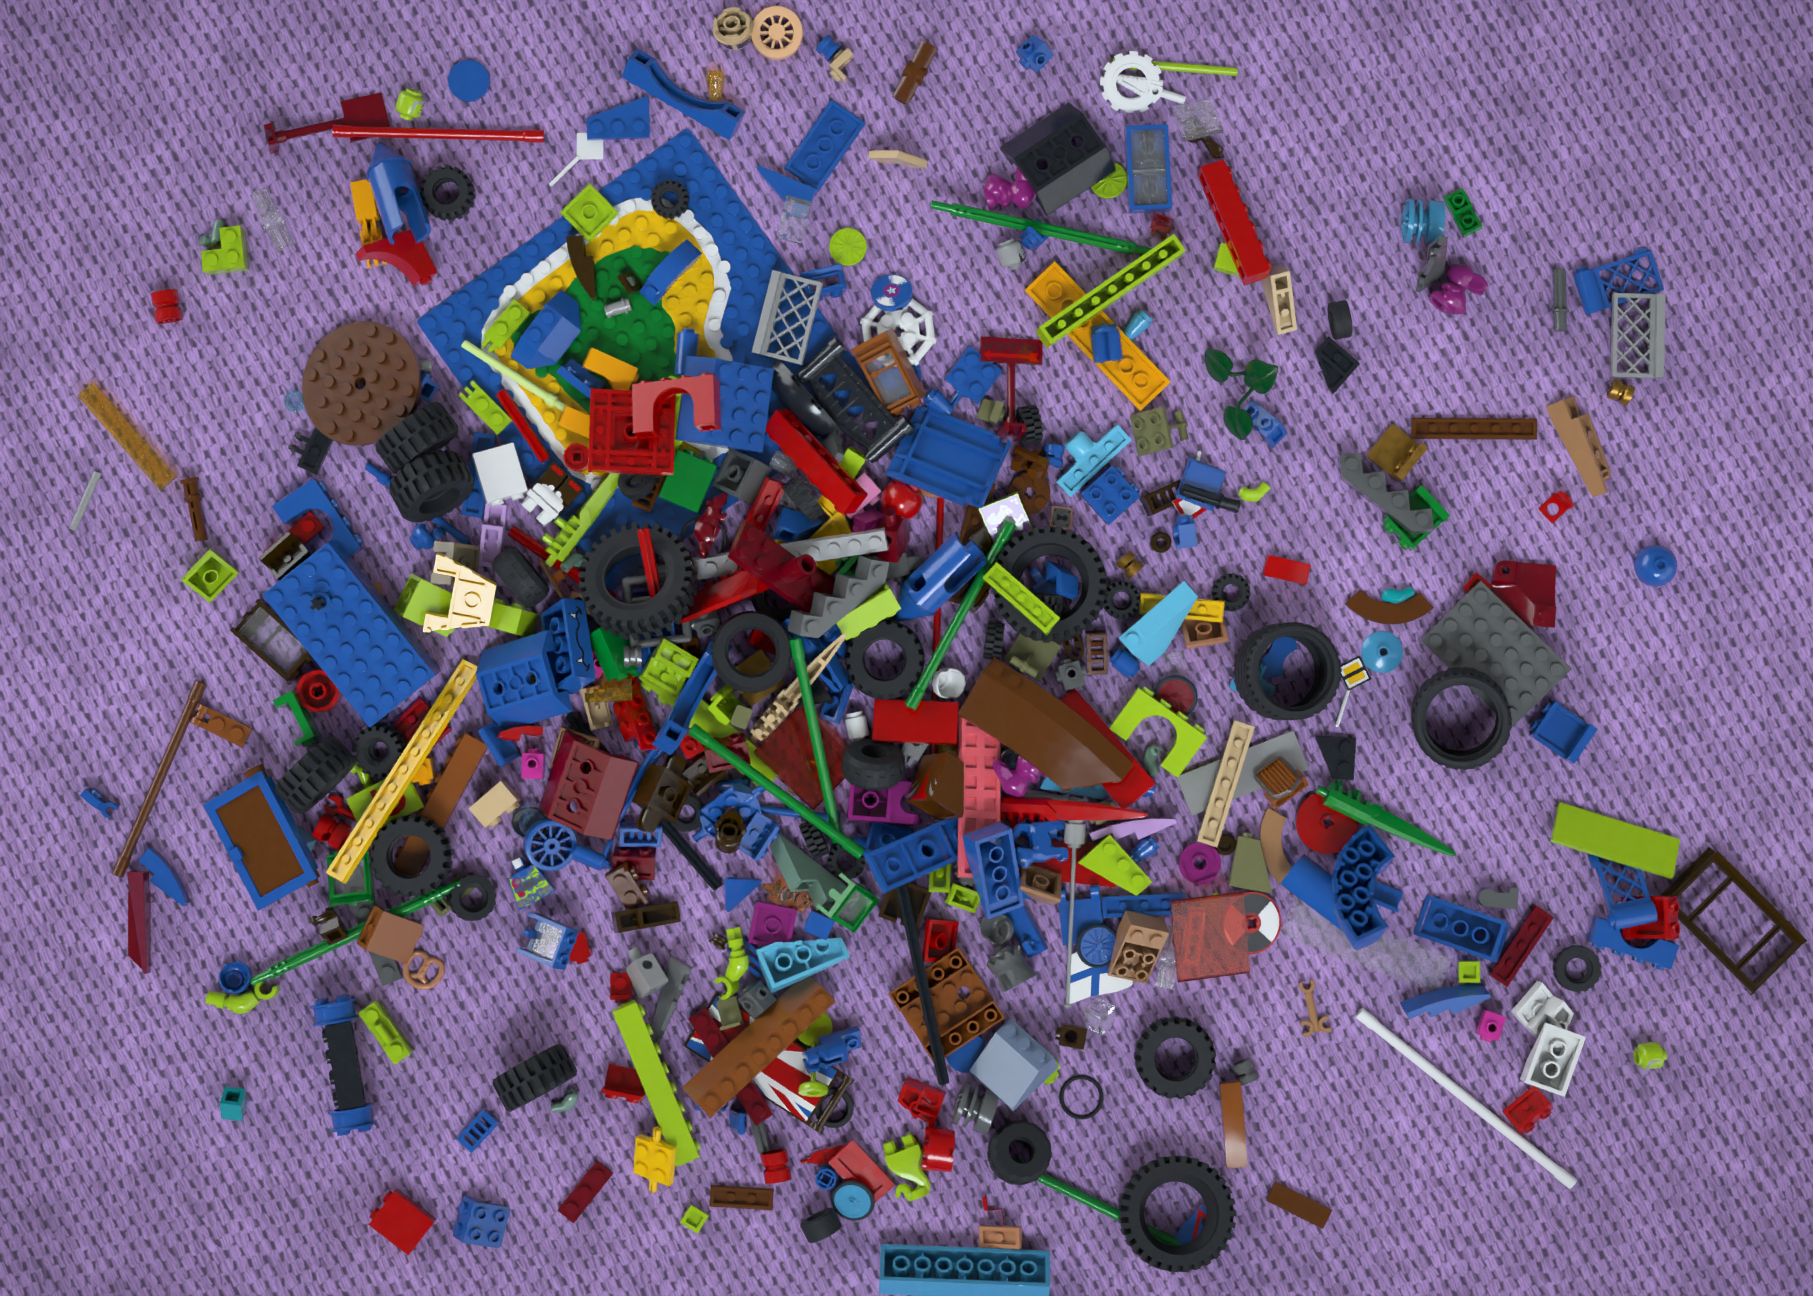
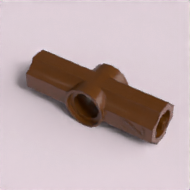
(914, 73)

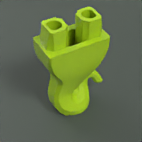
(907, 1164)

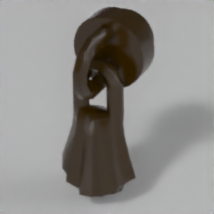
(1213, 147)

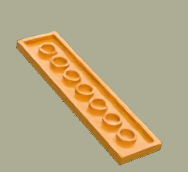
(1135, 374)

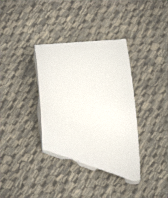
(1536, 1009)

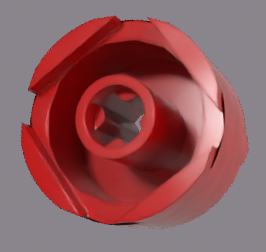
(309, 696)
(938, 1149)

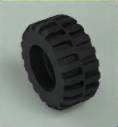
(417, 435)
(431, 486)
(897, 685)
(315, 775)
(382, 855)
(534, 1077)
(1175, 1086)

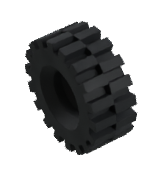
(366, 749)

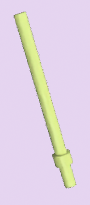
(550, 399)

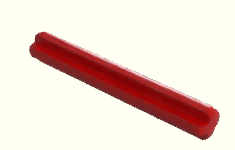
(523, 425)
(649, 561)

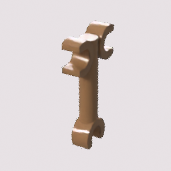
(1315, 1025)

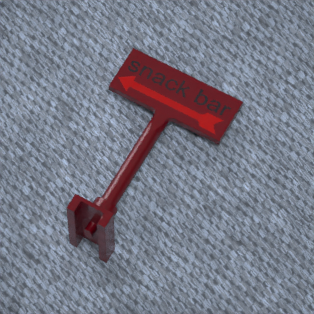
(1012, 352)

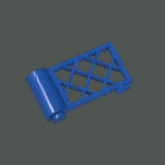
(1591, 286)
(1627, 913)

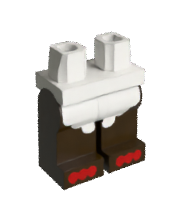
(551, 501)

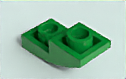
(1462, 212)

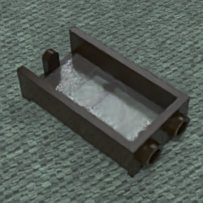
(272, 641)

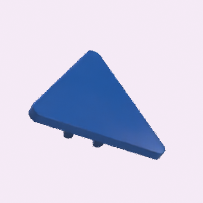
(737, 889)

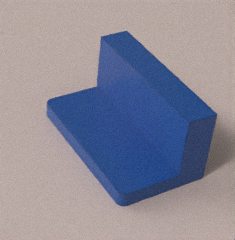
(1387, 897)

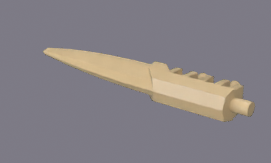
(788, 698)

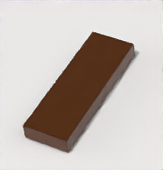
(741, 1197)
(1298, 1204)

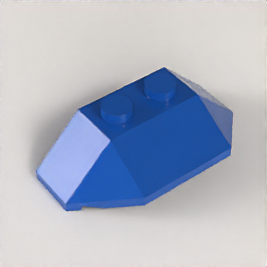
(549, 333)

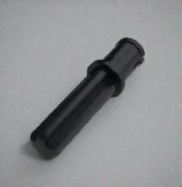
(1211, 498)

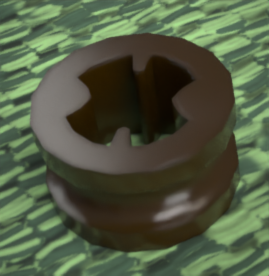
(718, 940)

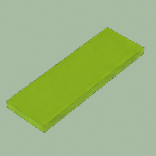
(1615, 840)

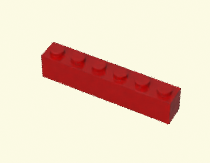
(1234, 222)
(815, 462)

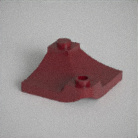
(1527, 591)

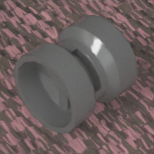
(1245, 1071)

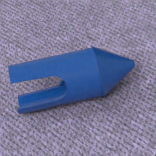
(389, 179)
(938, 578)

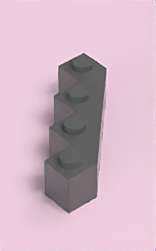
(1393, 504)
(847, 595)

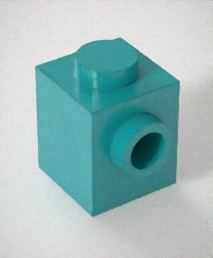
(233, 1103)

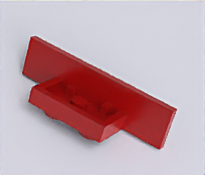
(635, 719)

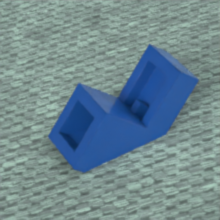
(1065, 580)

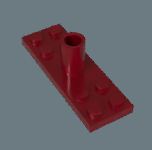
(777, 567)

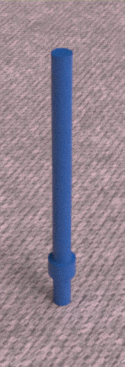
(385, 479)

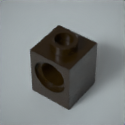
(1078, 1042)

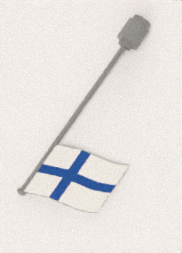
(1082, 979)

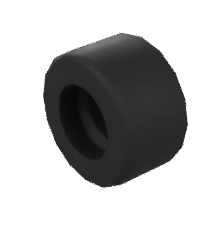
(820, 1225)

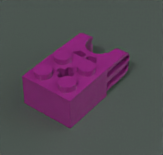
(885, 810)

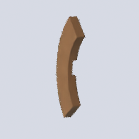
(1271, 845)

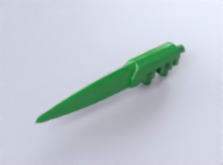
(1375, 815)

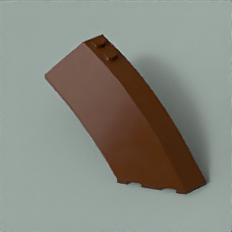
(1042, 729)

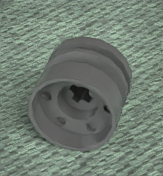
(975, 1108)

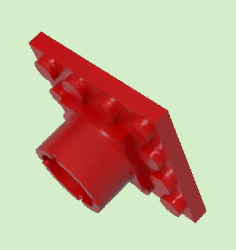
(611, 440)

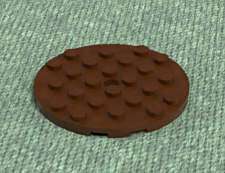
(357, 353)

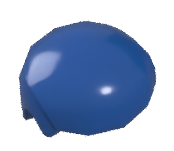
(230, 982)

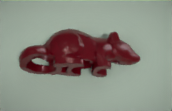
(707, 526)

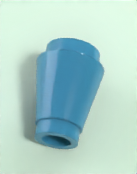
(1139, 322)

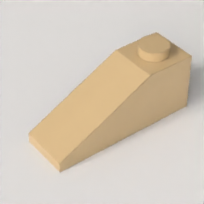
(1280, 299)

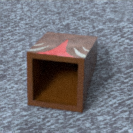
(939, 786)

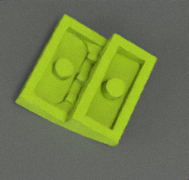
(669, 667)

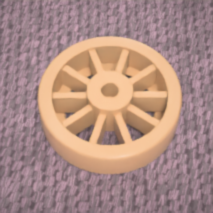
(777, 33)

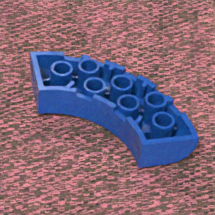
(1353, 887)

